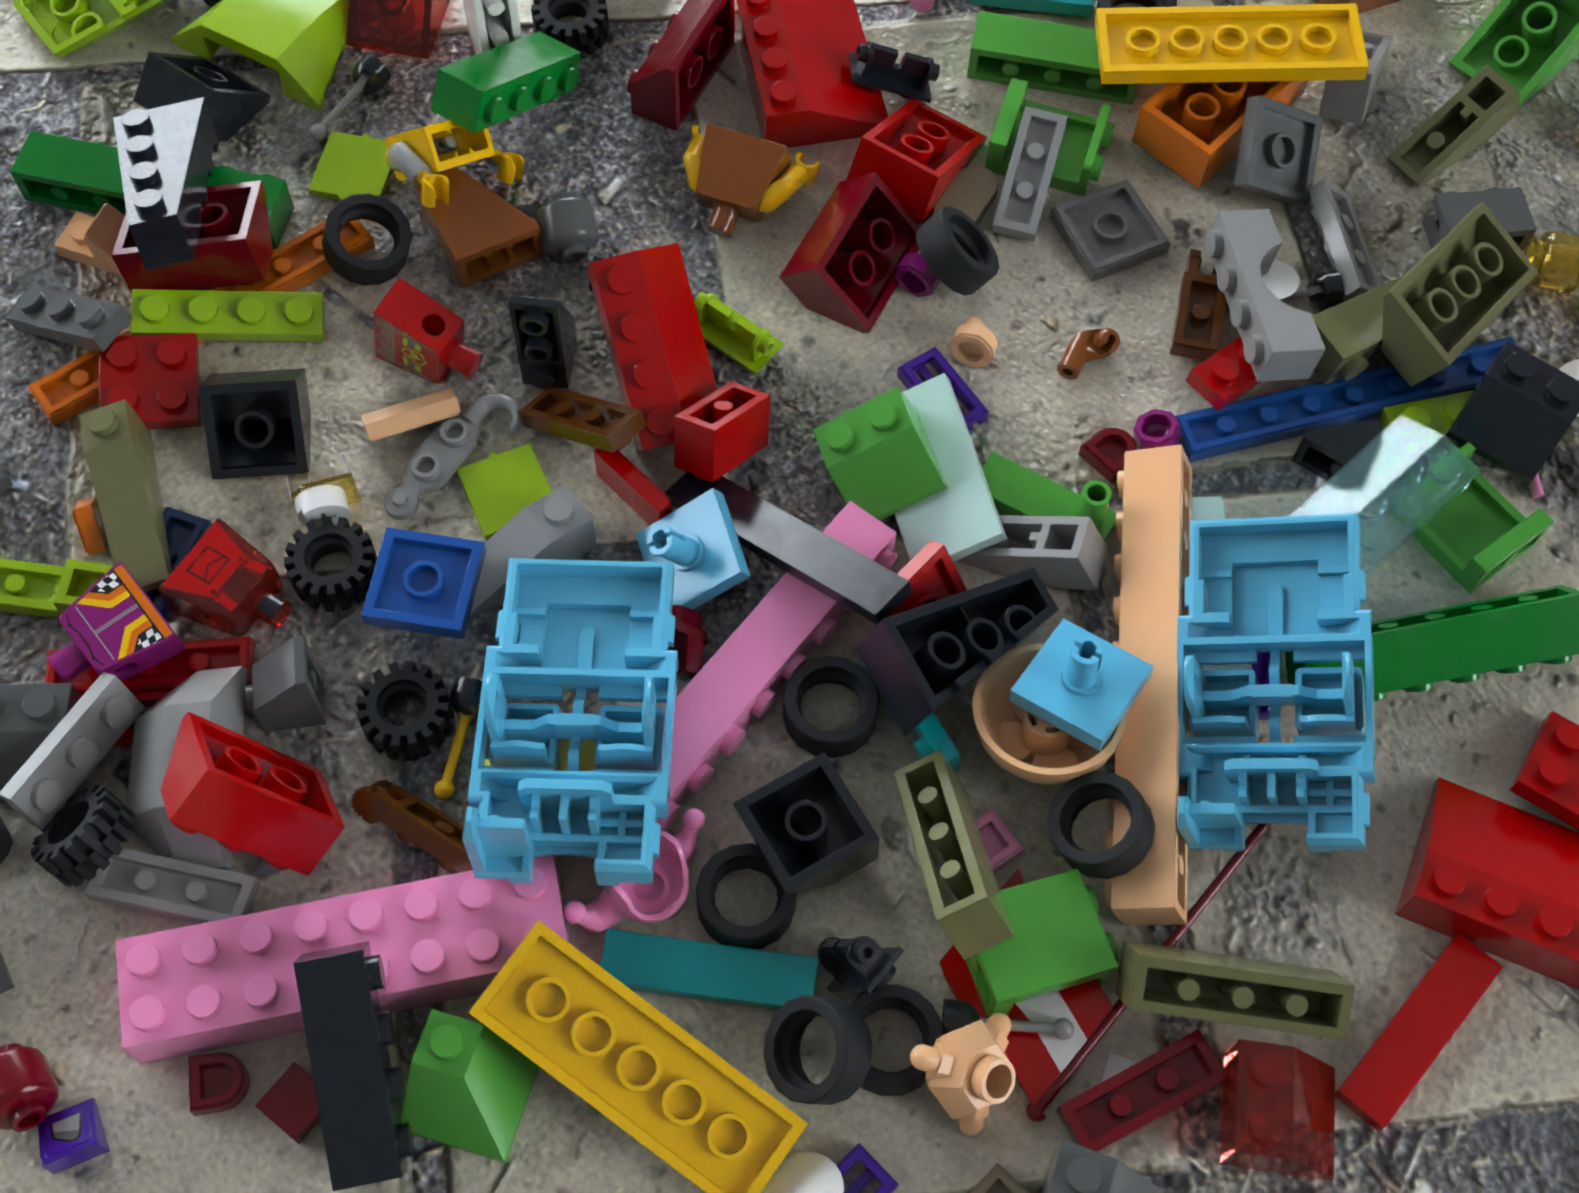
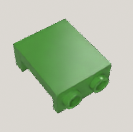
(1079, 149)
(1480, 532)
(1053, 944)

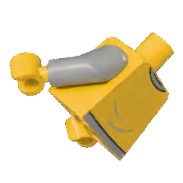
(441, 147)

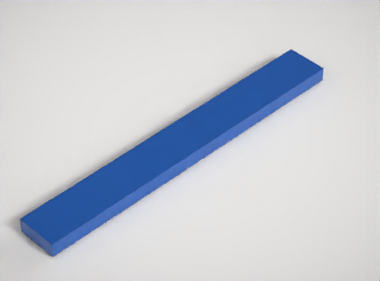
(1317, 405)

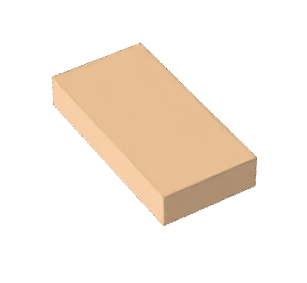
(410, 414)

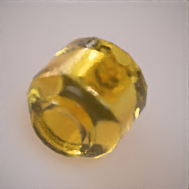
(1557, 261)

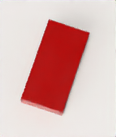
(632, 486)

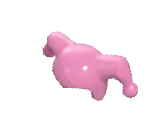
(646, 901)

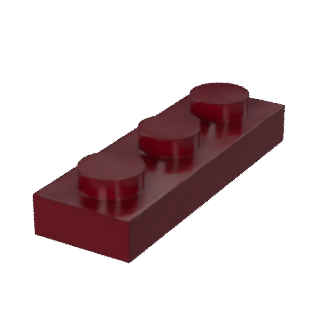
(1142, 1093)

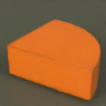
(90, 526)

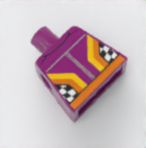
(114, 630)

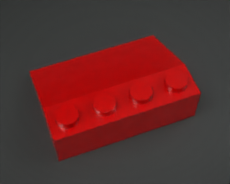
(802, 70)
(1497, 881)

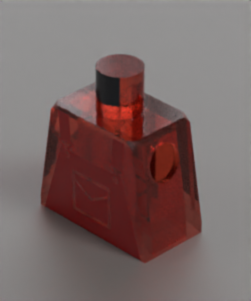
(226, 584)

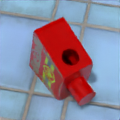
(421, 335)

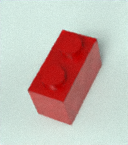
(721, 431)

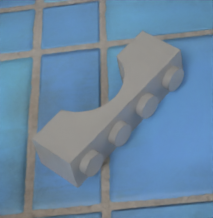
(1275, 336)

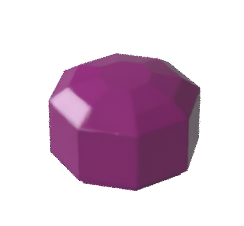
(916, 276)
(1156, 429)

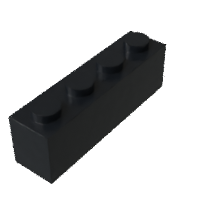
(352, 1065)

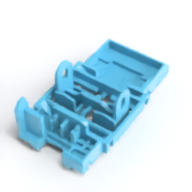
(1275, 591)
(577, 632)

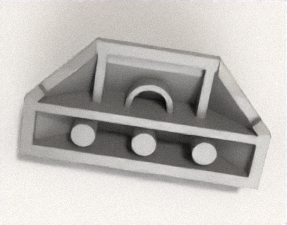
(213, 695)

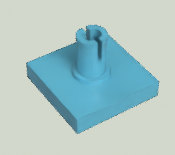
(701, 545)
(1081, 684)

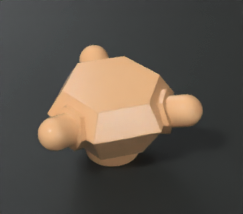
(969, 1070)

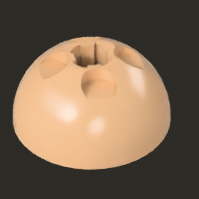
(1023, 741)

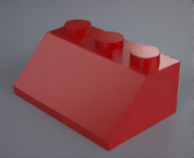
(249, 796)

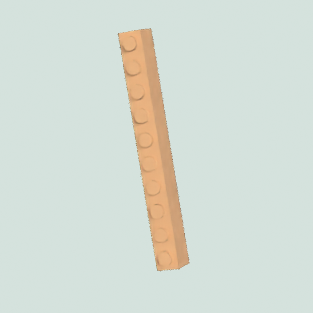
(1152, 596)

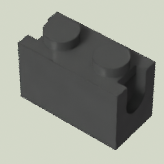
(1505, 204)

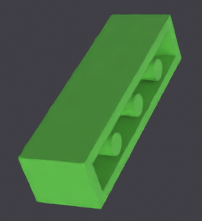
(1044, 55)

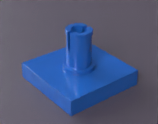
(424, 583)

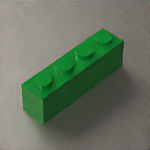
(505, 81)

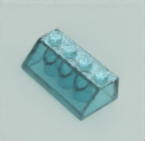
(1394, 487)

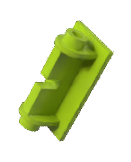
(735, 334)

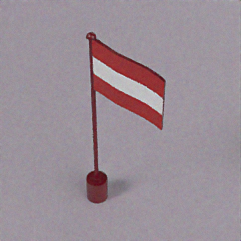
(1041, 1059)

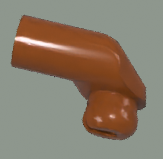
(1087, 347)

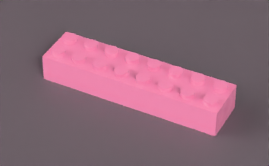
(237, 974)

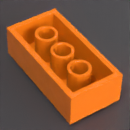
(1201, 124)

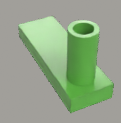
(1026, 493)

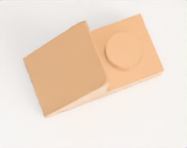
(92, 238)

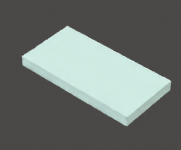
(965, 512)

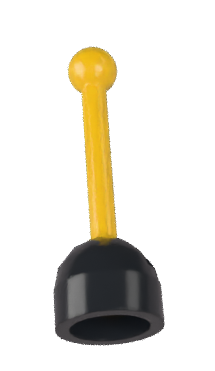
(465, 701)

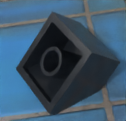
(181, 78)
(1517, 412)
(257, 423)
(809, 827)

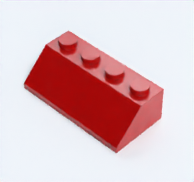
(652, 337)

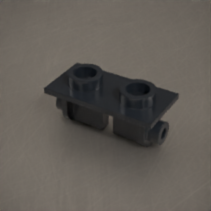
(875, 68)
(857, 963)

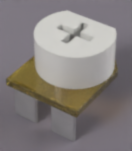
(325, 498)

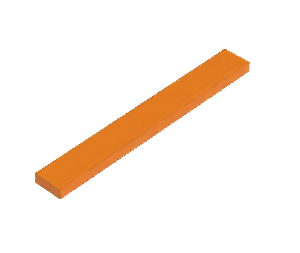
(291, 268)

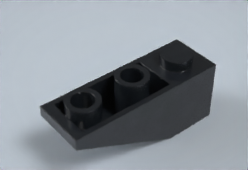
(543, 340)

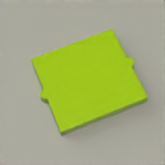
(351, 167)
(503, 486)

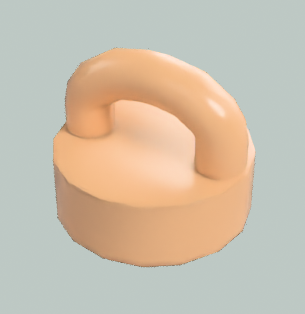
(973, 343)

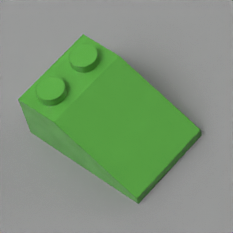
(1523, 43)

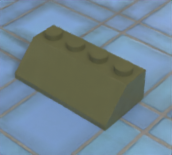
(1452, 295)

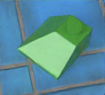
(467, 1087)

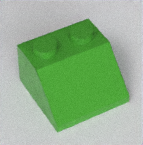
(880, 455)

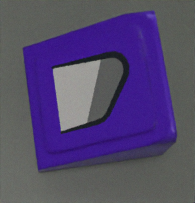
(71, 1137)

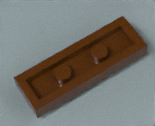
(583, 419)

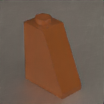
(480, 230)

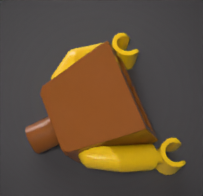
(742, 175)

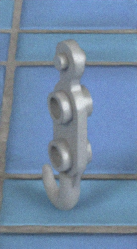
(444, 453)

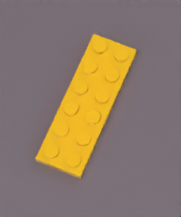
(1230, 44)
(637, 1066)

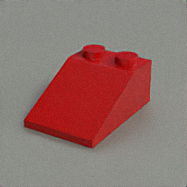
(917, 155)

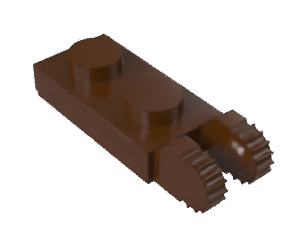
(1198, 313)
(414, 822)

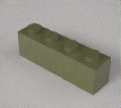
(952, 855)
(1234, 990)

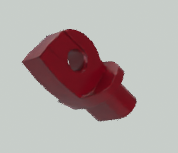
(688, 641)

